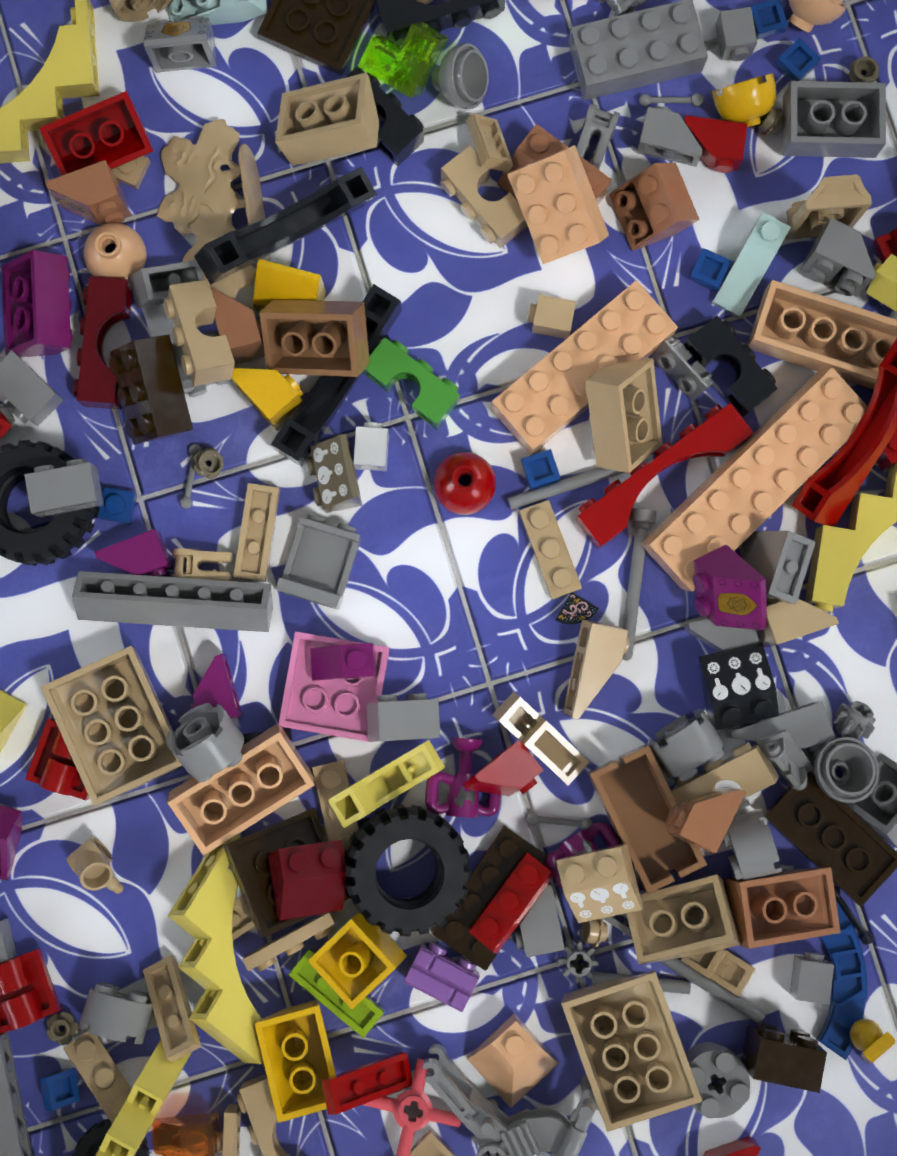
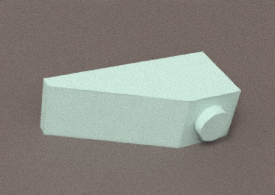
(751, 264)

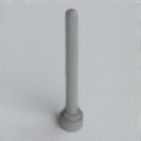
(642, 522)

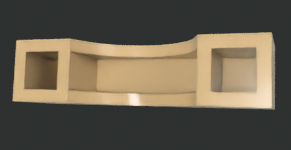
(257, 1102)

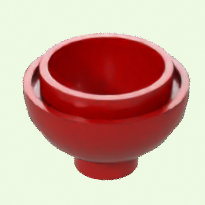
(459, 498)

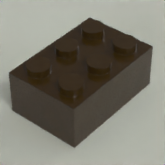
(150, 389)

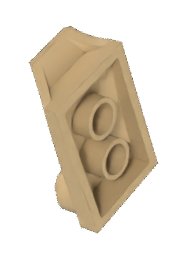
(836, 198)

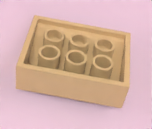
(112, 725)
(630, 1049)

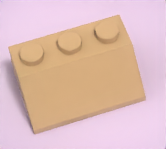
(327, 120)
(624, 414)

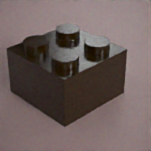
(784, 1057)

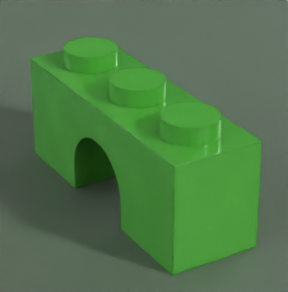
(392, 363)

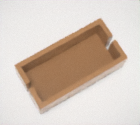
(638, 807)

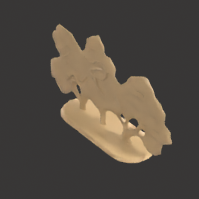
(205, 193)

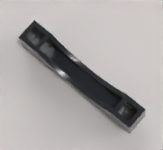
(258, 240)
(325, 398)

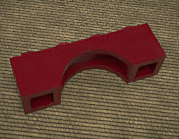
(106, 304)

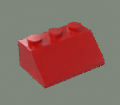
(96, 134)

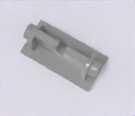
(673, 359)
(787, 758)

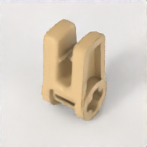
(195, 558)

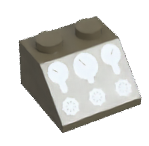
(335, 475)

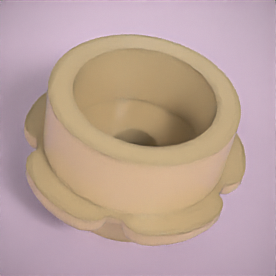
(594, 932)

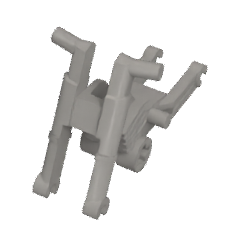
(516, 1135)

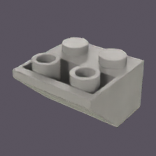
(840, 259)

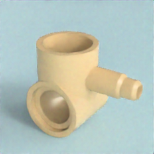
(93, 866)

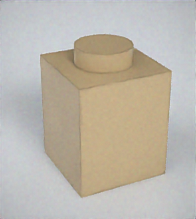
(552, 316)

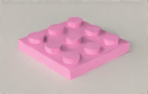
(333, 705)

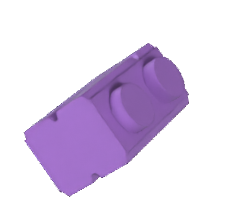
(442, 976)

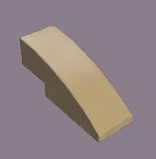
(541, 738)

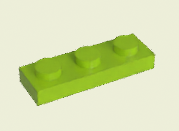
(359, 1019)

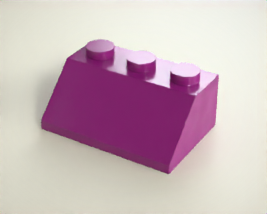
(37, 304)

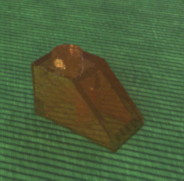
(186, 1135)

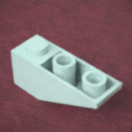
(217, 10)

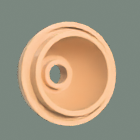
(815, 12)
(124, 261)

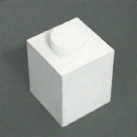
(371, 447)

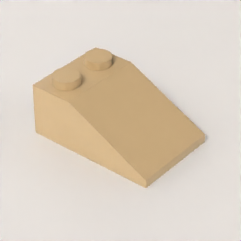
(683, 921)

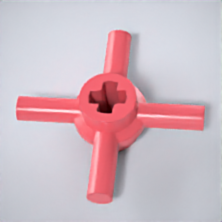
(428, 1113)

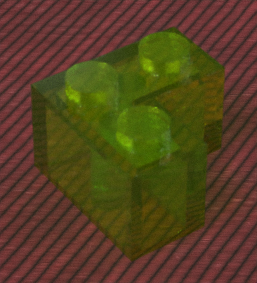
(405, 66)

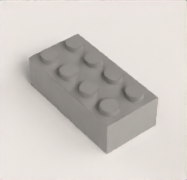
(637, 49)

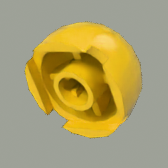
(746, 100)

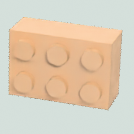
(558, 205)

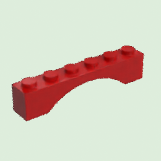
(713, 438)
(835, 484)

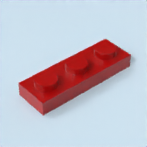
(512, 903)
(367, 1083)

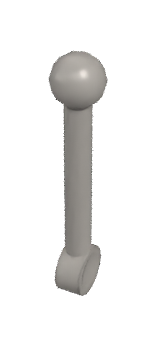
(696, 100)
(186, 501)
(532, 819)

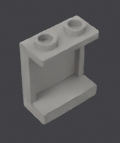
(781, 559)
(320, 562)

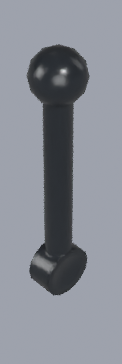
(865, 936)

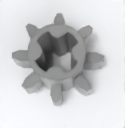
(854, 720)
(584, 967)

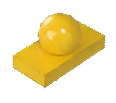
(869, 1038)

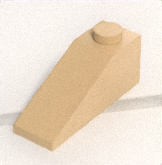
(595, 660)

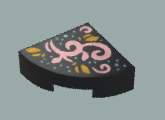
(576, 610)

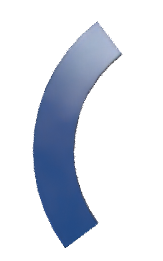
(848, 987)

